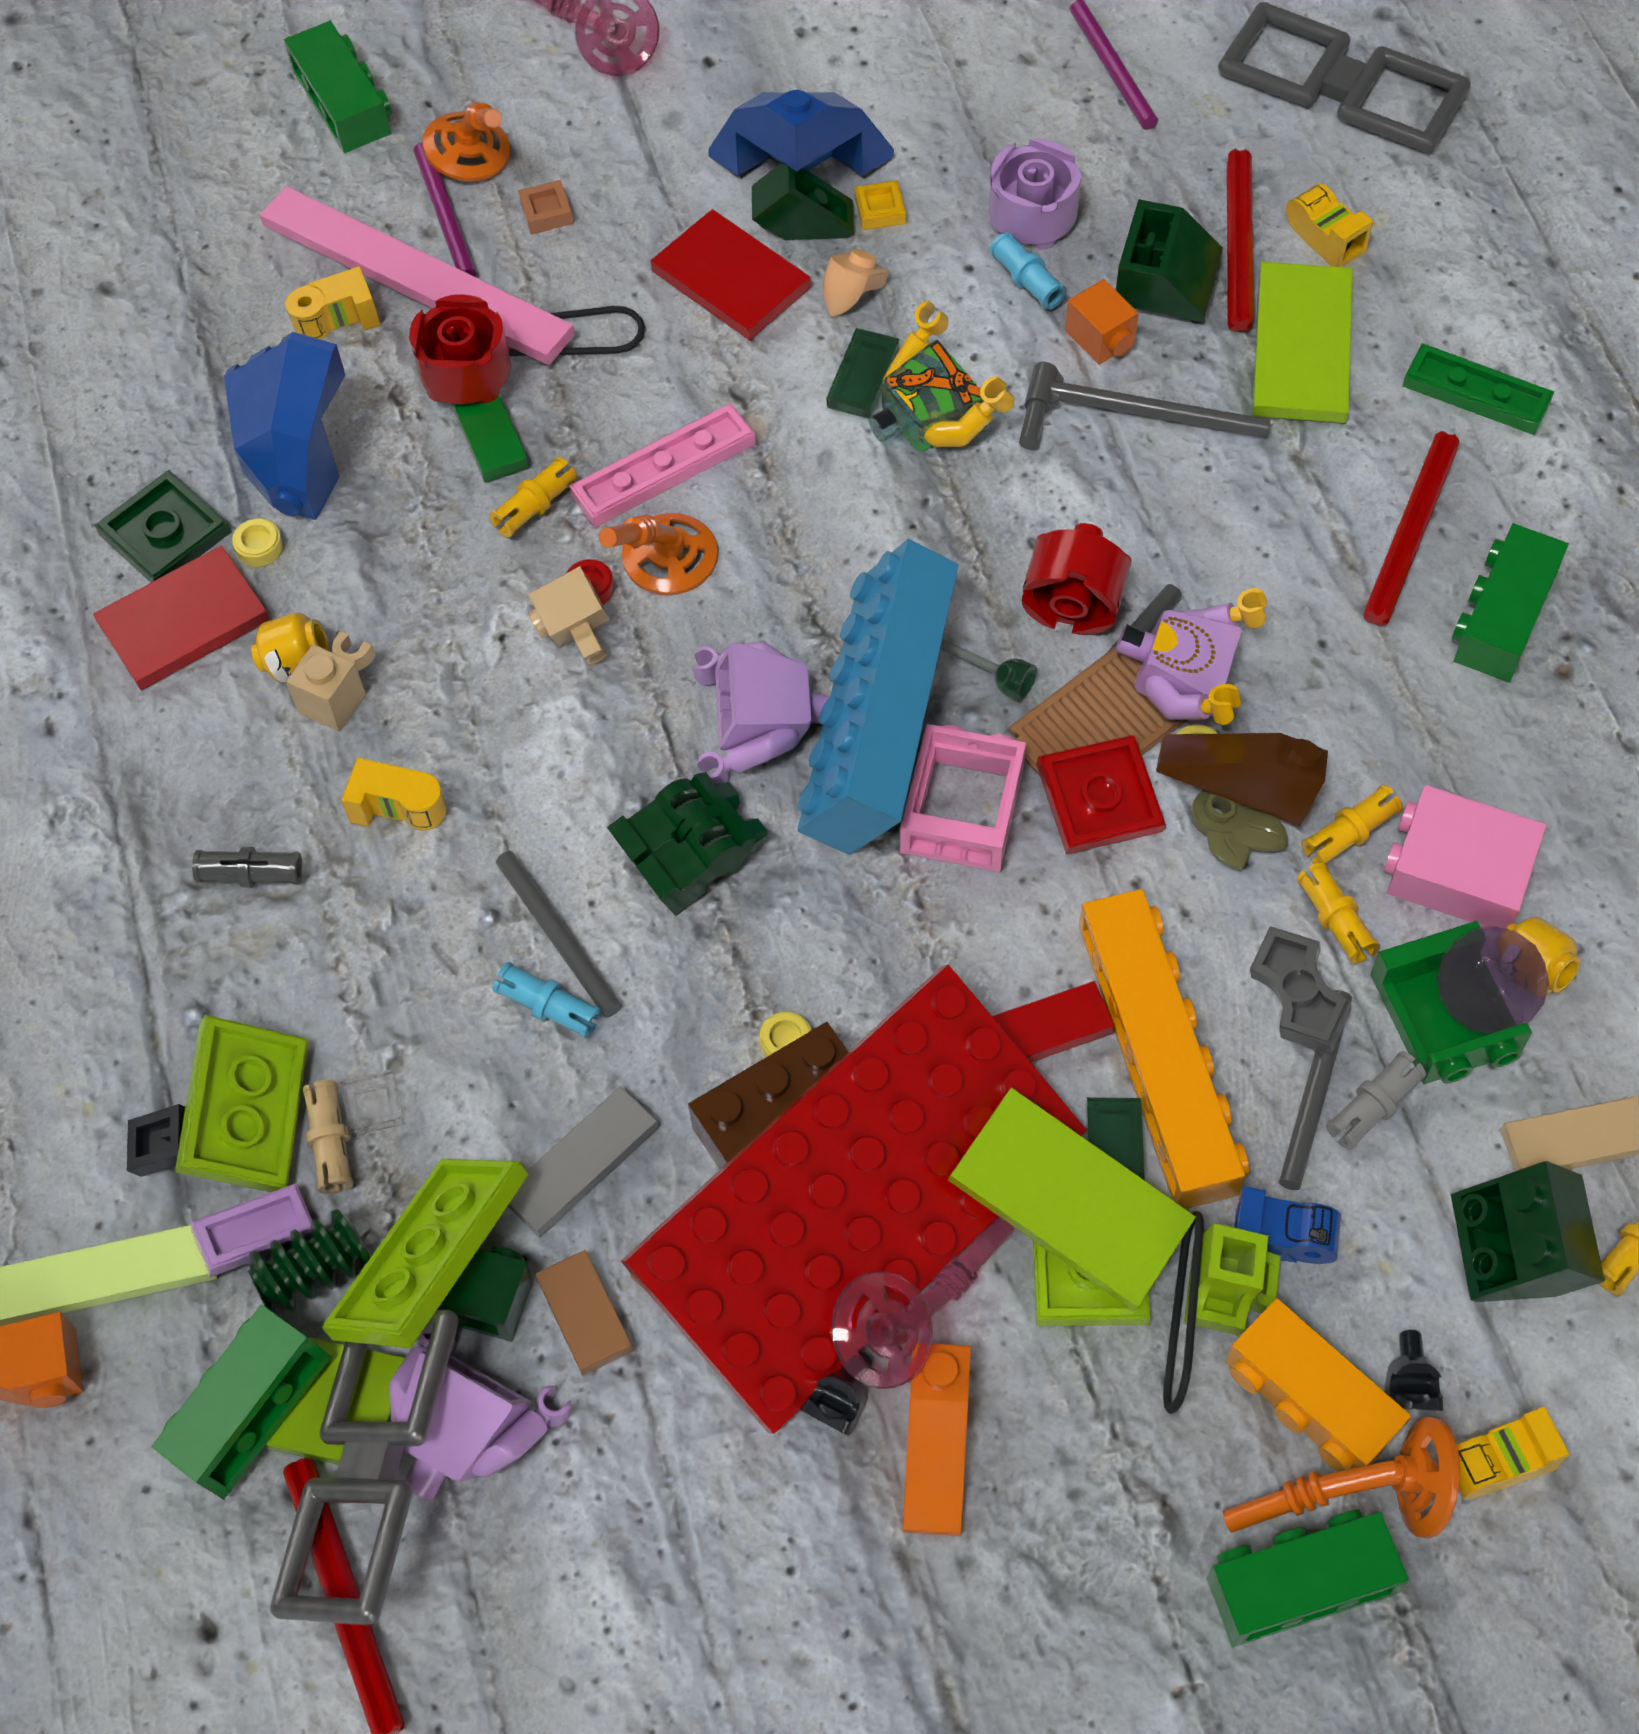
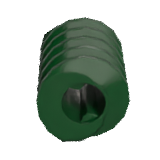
(307, 1262)

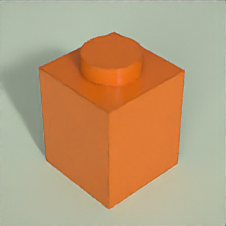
(1101, 322)

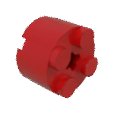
(460, 350)
(1076, 579)

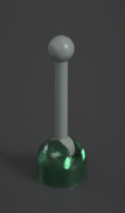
(1012, 676)

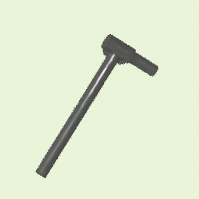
(1048, 388)

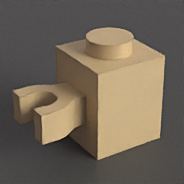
(570, 611)
(328, 683)

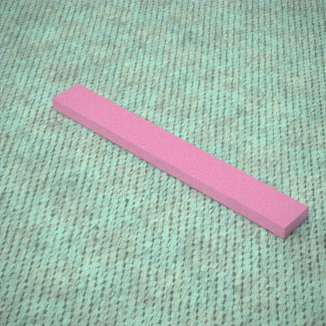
(411, 270)

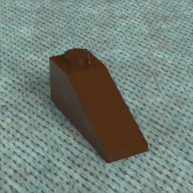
(1252, 769)

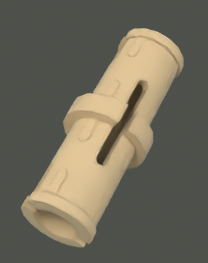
(327, 1137)

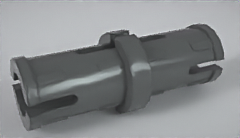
(247, 867)

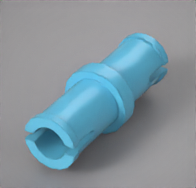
(1028, 270)
(547, 1000)

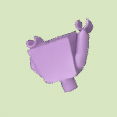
(760, 704)
(474, 1425)

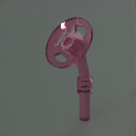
(611, 28)
(896, 1323)

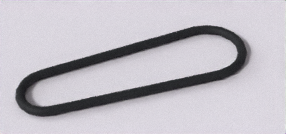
(598, 350)
(1191, 1319)

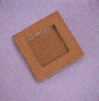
(545, 207)

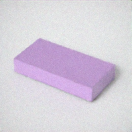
(235, 1231)

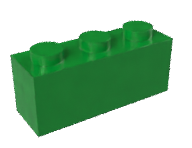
(339, 86)
(1507, 601)
(241, 1402)
(1305, 1576)

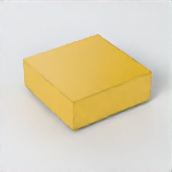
(880, 205)

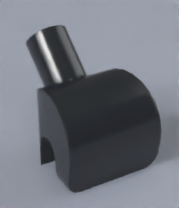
(1412, 1377)
(838, 1400)

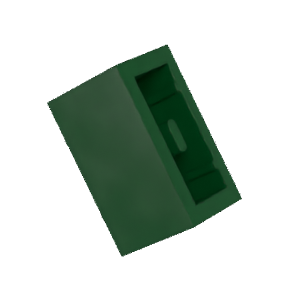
(1168, 262)
(1527, 1235)

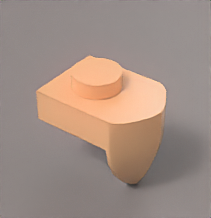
(849, 277)

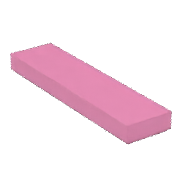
(662, 464)

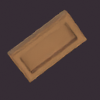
(584, 1312)

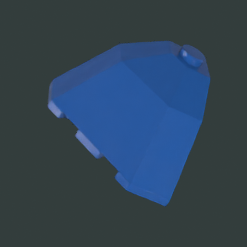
(799, 132)
(278, 421)

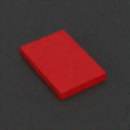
(730, 274)
(181, 617)

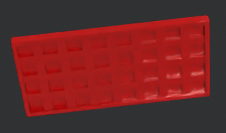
(837, 1192)

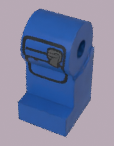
(1293, 1229)

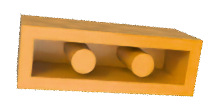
(1315, 1389)

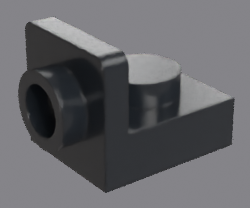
(154, 1140)

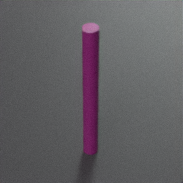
(1113, 64)
(445, 213)

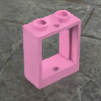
(953, 839)

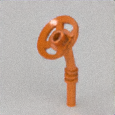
(467, 134)
(666, 551)
(1408, 1473)

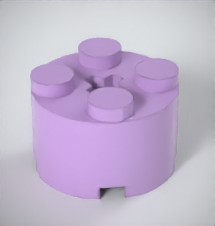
(1034, 192)

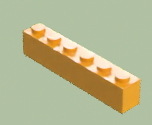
(1162, 1051)

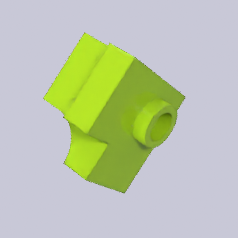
(1234, 1278)

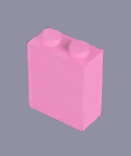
(1464, 858)

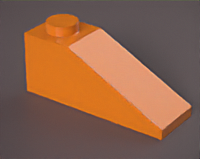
(39, 1361)
(937, 1442)

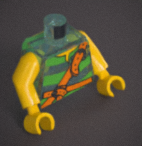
(932, 395)

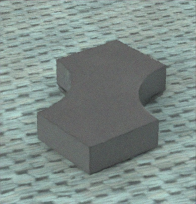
(1311, 1010)

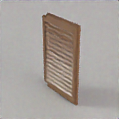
(1093, 709)

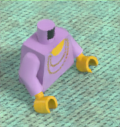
(1191, 656)

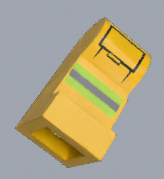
(1329, 225)
(332, 304)
(393, 794)
(1510, 1454)

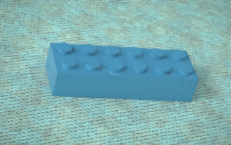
(877, 698)

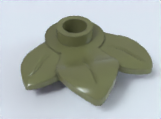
(1236, 830)

